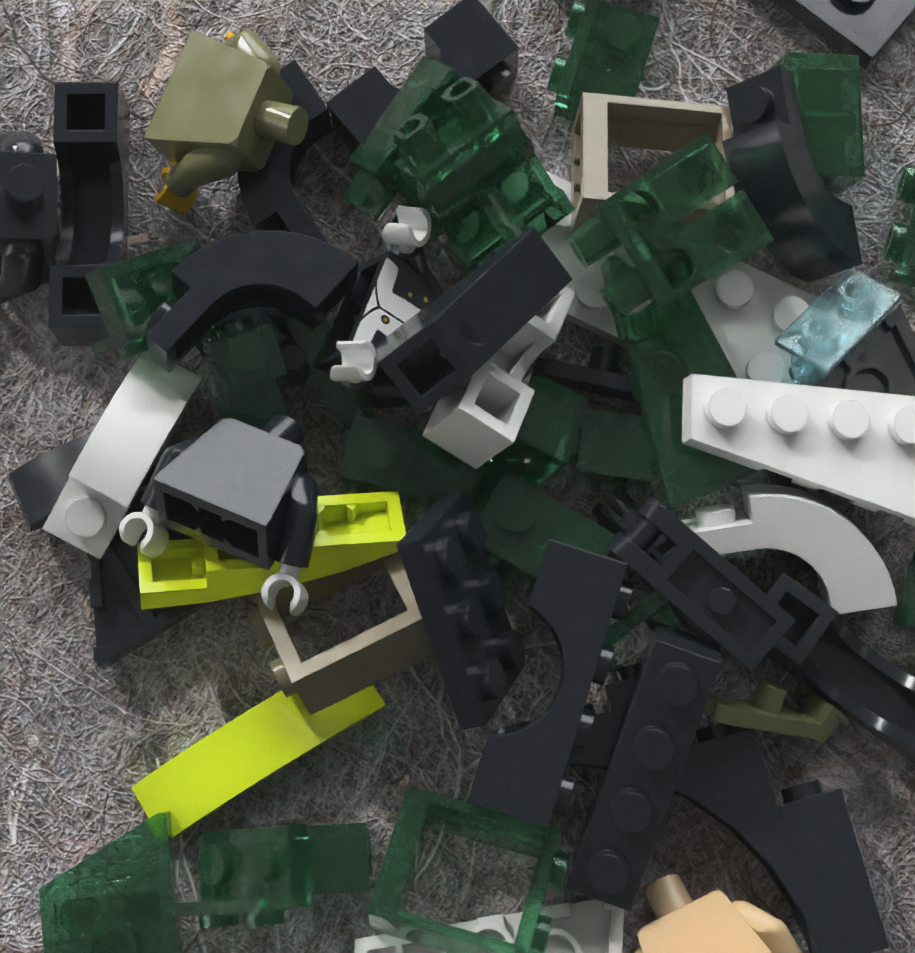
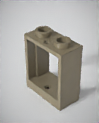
(635, 124)
(355, 662)

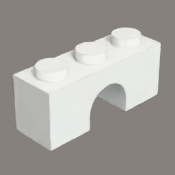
(490, 405)

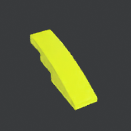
(349, 534)

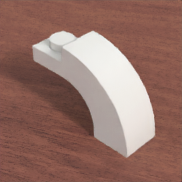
(120, 454)
(795, 521)

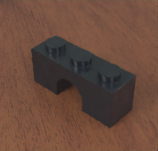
(460, 38)

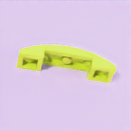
(246, 754)

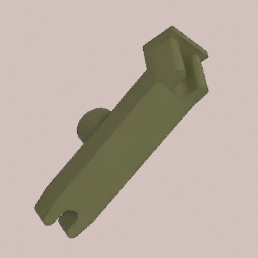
(765, 712)

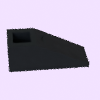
(471, 320)

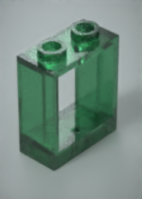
(428, 810)

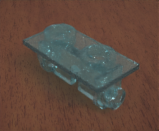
(835, 325)

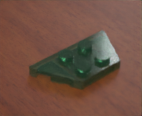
(117, 897)

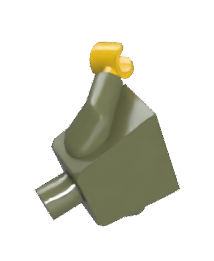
(221, 114)

